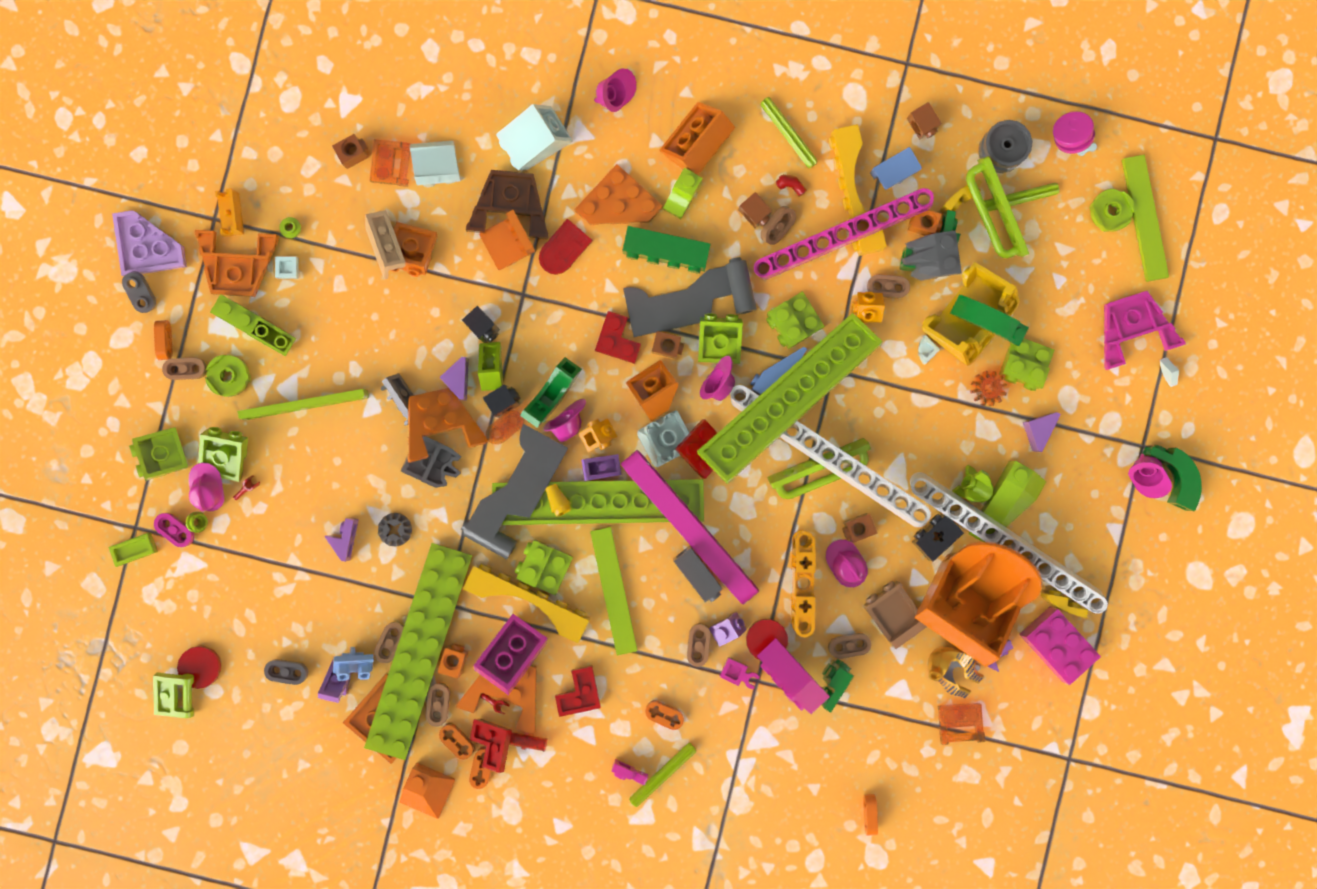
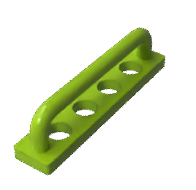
(986, 167)
(808, 467)

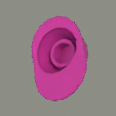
(616, 90)
(719, 382)
(567, 422)
(1150, 477)
(206, 487)
(846, 563)

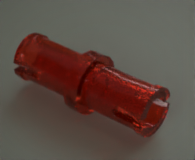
(526, 741)

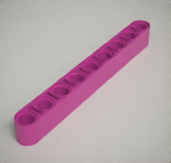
(854, 234)
(690, 527)

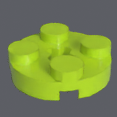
(1114, 198)
(215, 375)

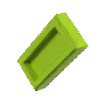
(133, 549)

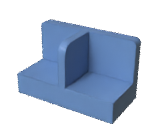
(896, 168)

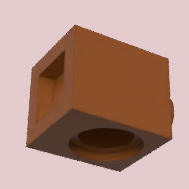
(924, 121)
(342, 148)
(755, 210)
(660, 338)
(868, 528)

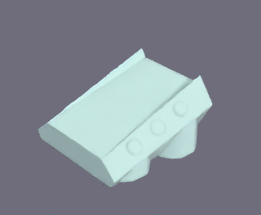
(434, 163)
(663, 437)

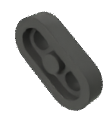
(140, 291)
(287, 672)

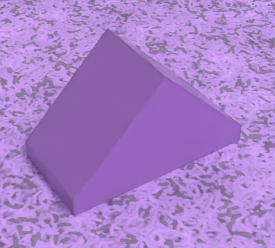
(457, 378)
(1040, 429)

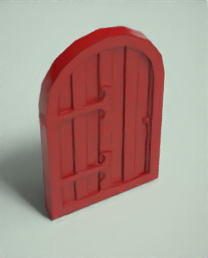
(563, 248)

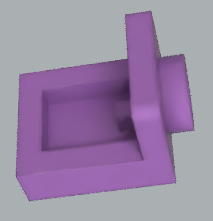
(728, 629)

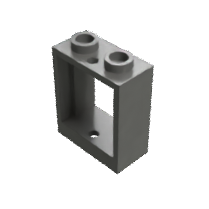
(698, 575)

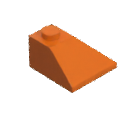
(654, 389)
(426, 790)

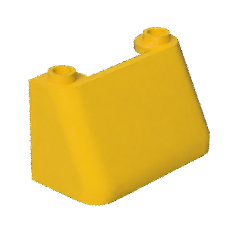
(960, 337)

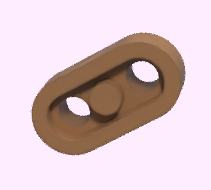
(778, 225)
(888, 284)
(185, 368)
(388, 641)
(698, 644)
(849, 646)
(437, 703)

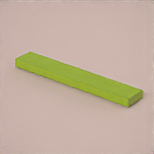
(1145, 218)
(303, 404)
(613, 591)

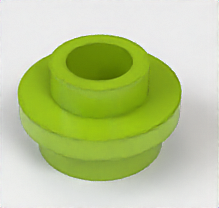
(295, 230)
(202, 522)

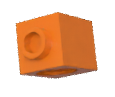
(917, 227)
(449, 669)

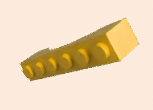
(846, 145)
(567, 622)

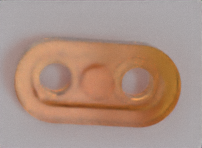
(505, 427)

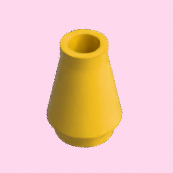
(558, 502)

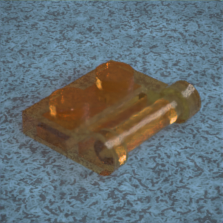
(383, 162)
(960, 716)

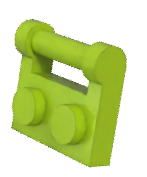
(166, 695)

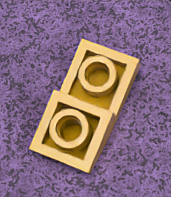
(963, 194)
(1060, 602)

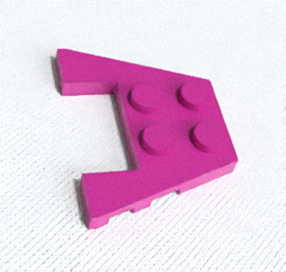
(1131, 319)

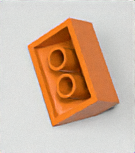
(697, 137)

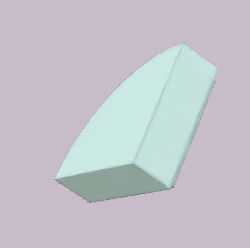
(927, 349)
(1169, 371)

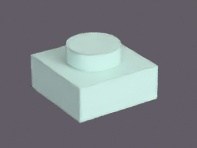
(287, 267)

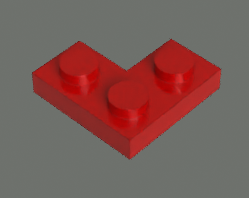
(611, 340)
(692, 443)
(585, 694)
(496, 741)

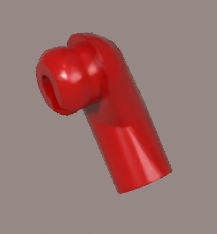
(791, 181)

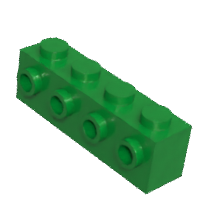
(666, 249)

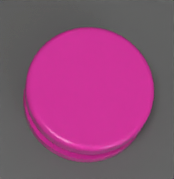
(1074, 132)

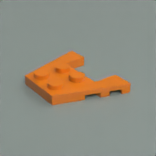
(235, 272)
(438, 413)
(522, 695)

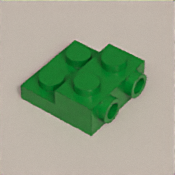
(837, 678)

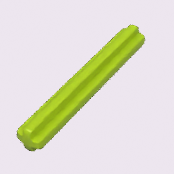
(788, 132)
(1026, 195)
(662, 775)

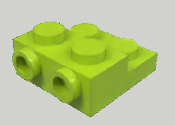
(794, 320)
(720, 338)
(1027, 364)
(224, 452)
(158, 454)
(543, 567)

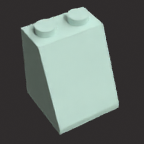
(533, 136)

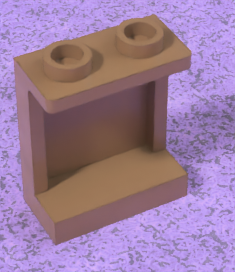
(894, 614)

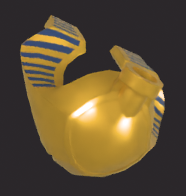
(941, 666)

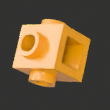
(869, 307)
(601, 432)

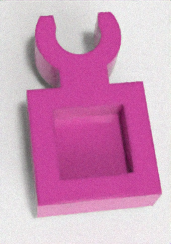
(736, 672)
(623, 771)

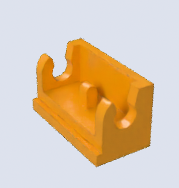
(230, 213)

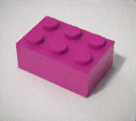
(1060, 645)
(510, 654)
(792, 677)

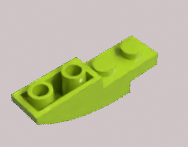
(253, 325)

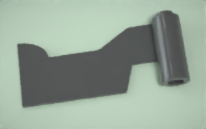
(687, 306)
(519, 495)

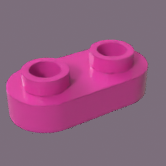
(174, 531)

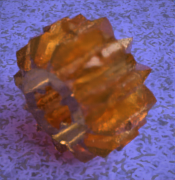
(990, 397)

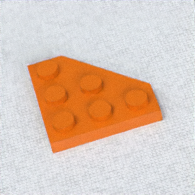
(618, 201)
(362, 716)

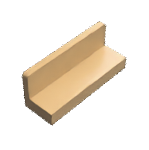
(384, 242)

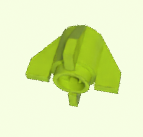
(975, 486)

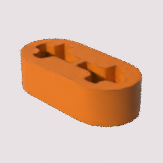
(163, 340)
(663, 720)
(452, 745)
(476, 767)
(870, 814)

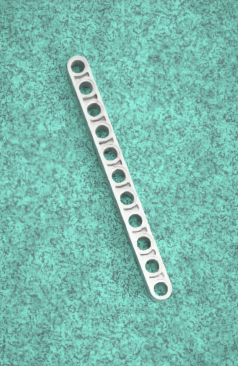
(841, 457)
(1002, 534)

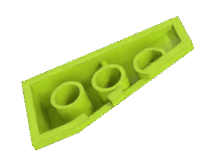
(1012, 494)

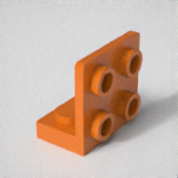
(507, 241)

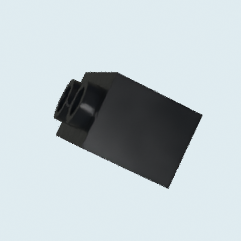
(481, 325)
(502, 400)
(948, 535)

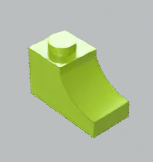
(683, 193)
(490, 366)

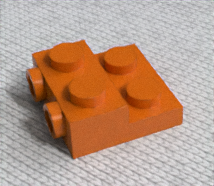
(416, 248)

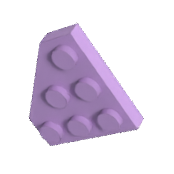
(144, 246)

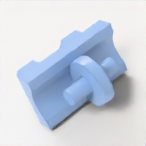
(353, 662)

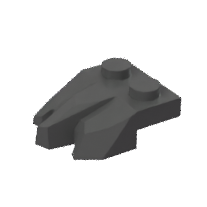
(934, 256)
(435, 466)

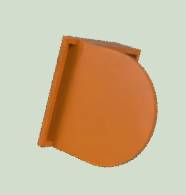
(979, 598)

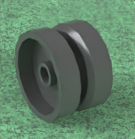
(1006, 144)

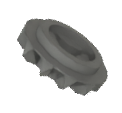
(404, 529)

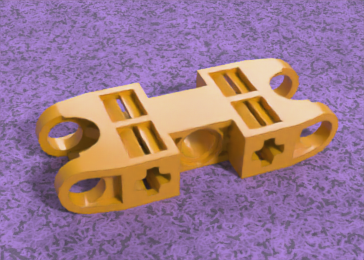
(799, 595)

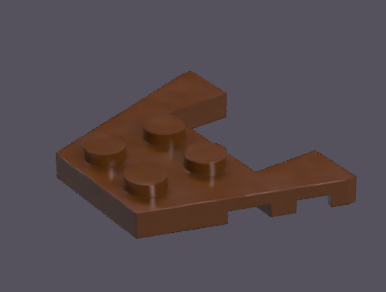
(509, 192)

